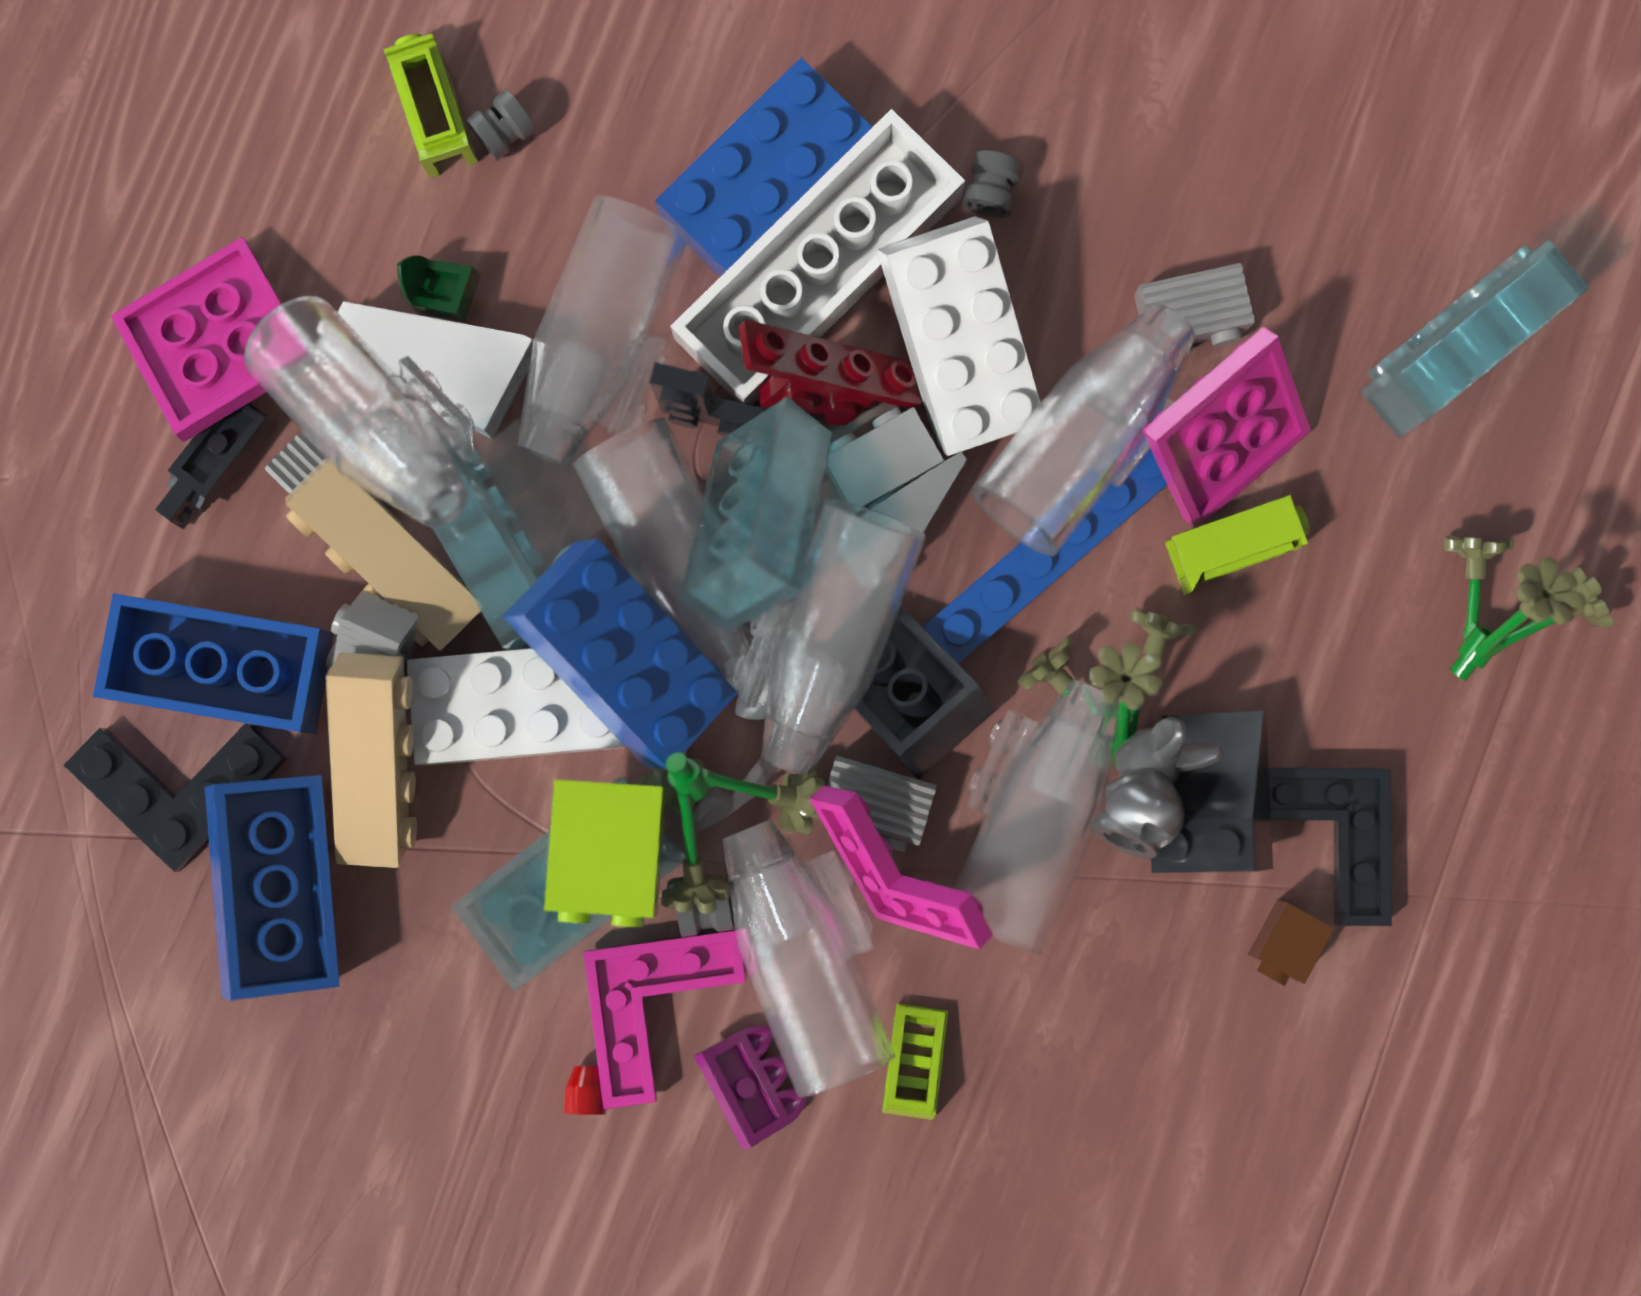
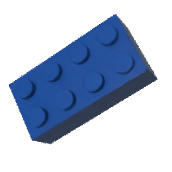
(761, 166)
(620, 653)
(213, 664)
(271, 887)

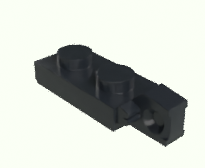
(211, 463)

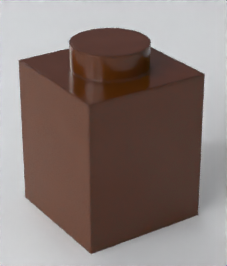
(1289, 944)

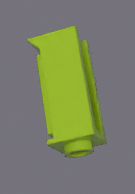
(412, 52)
(1237, 542)

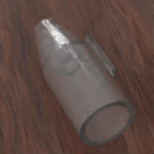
(594, 338)
(367, 420)
(1086, 432)
(651, 515)
(824, 645)
(1039, 807)
(799, 949)

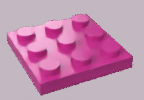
(195, 336)
(1228, 428)

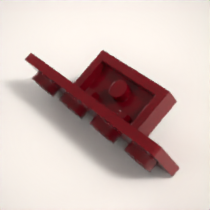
(824, 376)

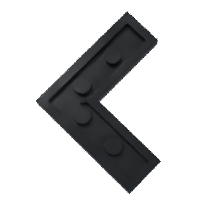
(690, 400)
(166, 822)
(1362, 833)

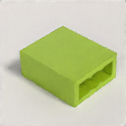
(605, 851)

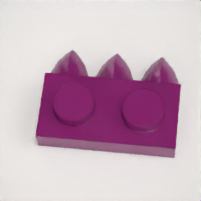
(749, 1085)

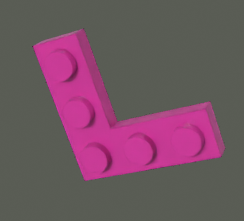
(889, 894)
(617, 987)

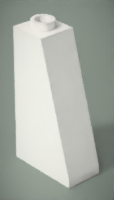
(471, 362)

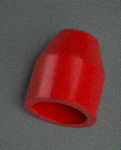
(584, 1092)

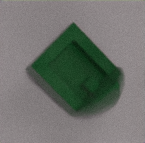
(437, 286)

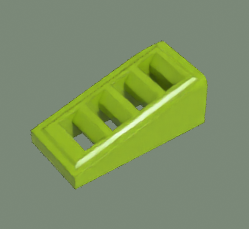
(906, 1106)

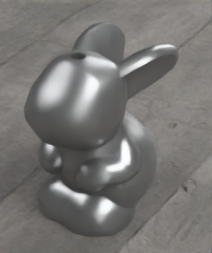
(1142, 803)

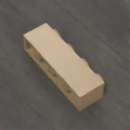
(383, 551)
(370, 759)

